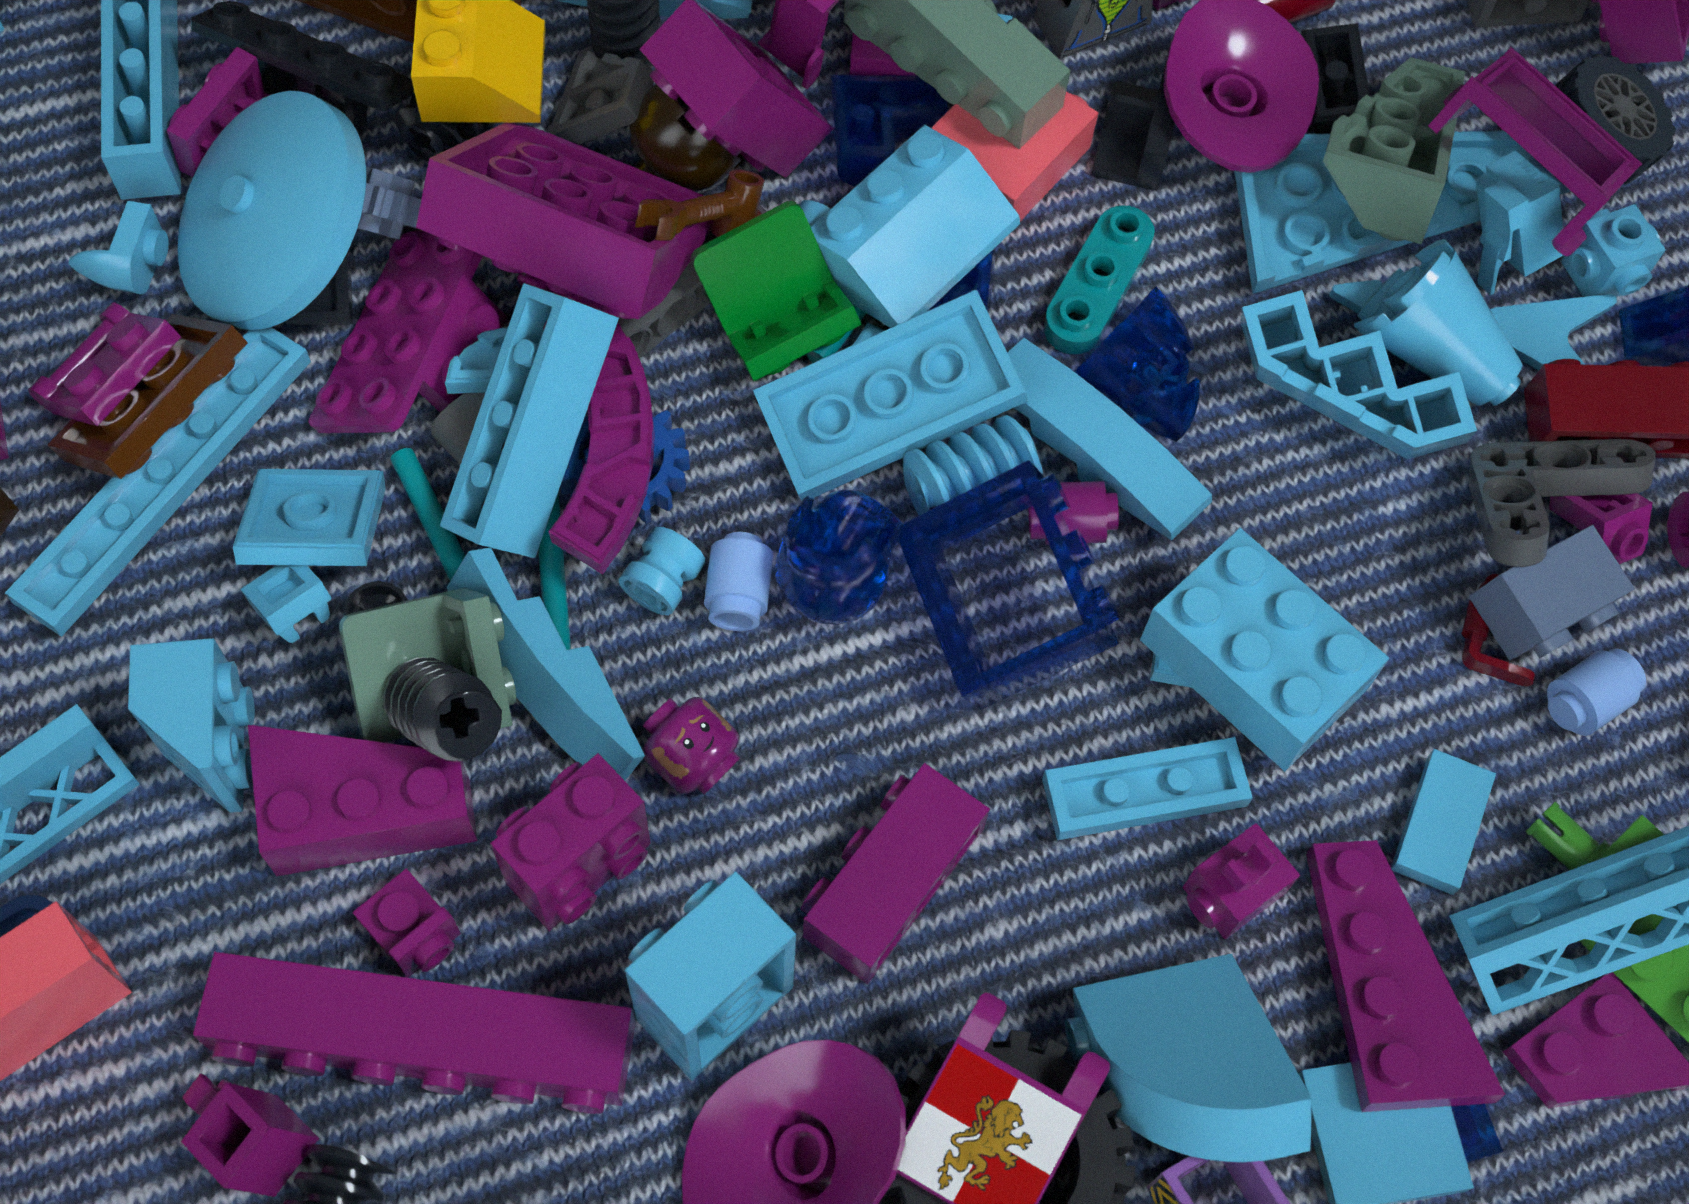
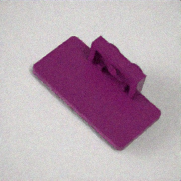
(406, 337)

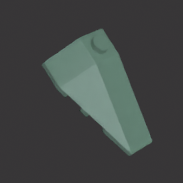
(1388, 155)

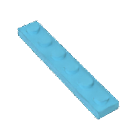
(133, 508)

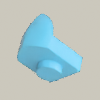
(133, 254)

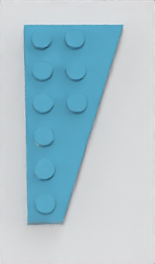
(1303, 224)

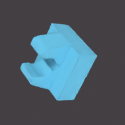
(286, 597)

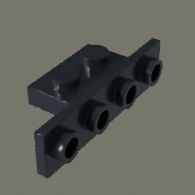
(305, 64)

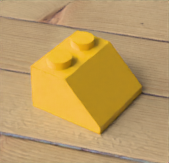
(478, 61)

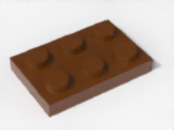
(156, 403)

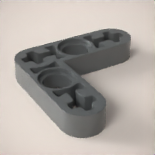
(1513, 477)

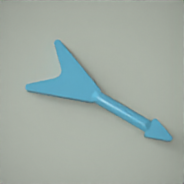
(1533, 329)

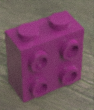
(572, 842)

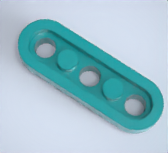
(1095, 295)

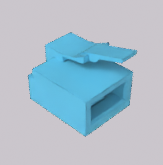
(1517, 218)

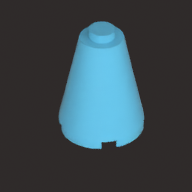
(1443, 325)

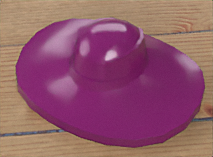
(1240, 83)
(798, 1130)

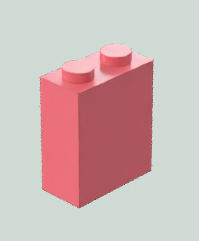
(1039, 164)
(51, 984)

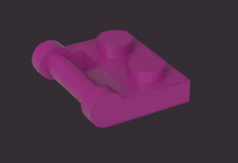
(105, 365)

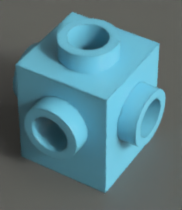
(1616, 253)

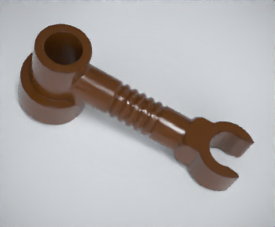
(726, 209)

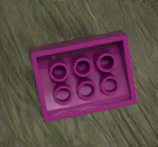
(557, 216)

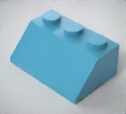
(913, 228)

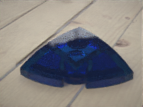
(1146, 367)

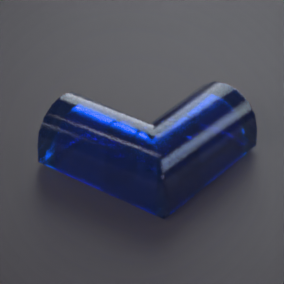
(873, 110)

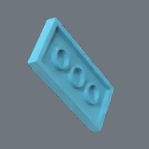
(890, 395)

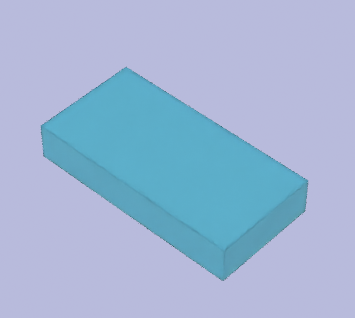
(1443, 822)

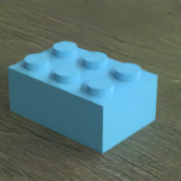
(1262, 648)
(711, 973)

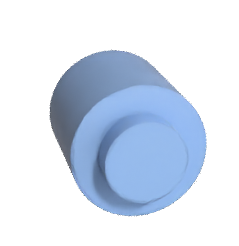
(738, 581)
(1595, 691)

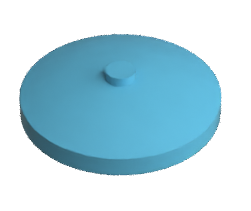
(271, 210)

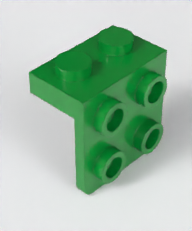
(773, 290)

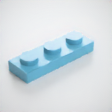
(1146, 788)

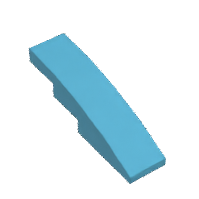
(1106, 443)
(554, 684)

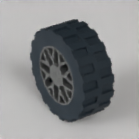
(1623, 106)

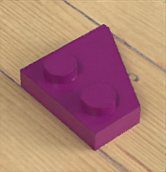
(1598, 1049)

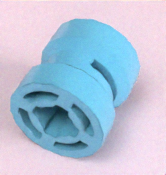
(662, 570)

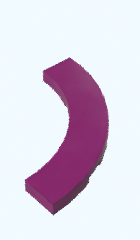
(618, 457)

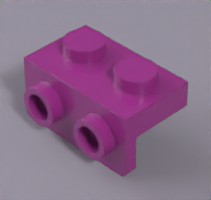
(225, 94)

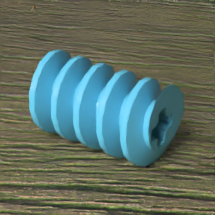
(966, 461)

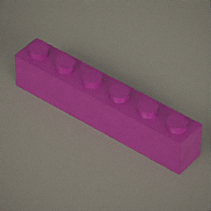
(416, 1030)

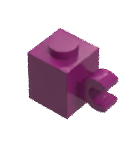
(1239, 882)
(245, 1136)

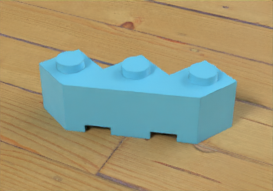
(1354, 381)

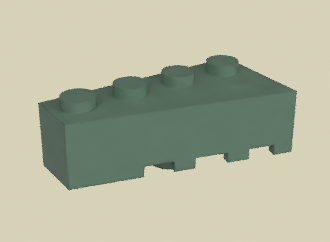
(969, 58)

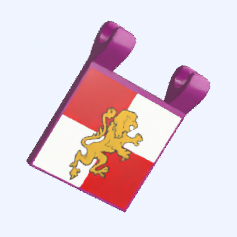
(989, 1127)

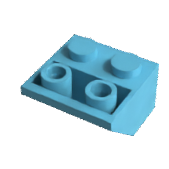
(195, 713)

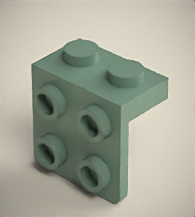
(449, 626)

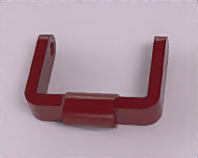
(1475, 633)

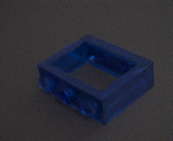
(969, 514)

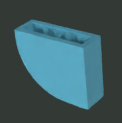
(1194, 1062)

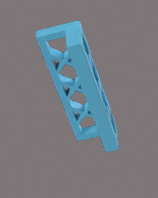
(40, 764)
(1580, 904)

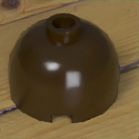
(675, 149)

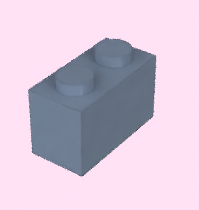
(1541, 601)

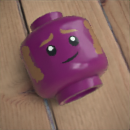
(690, 745)

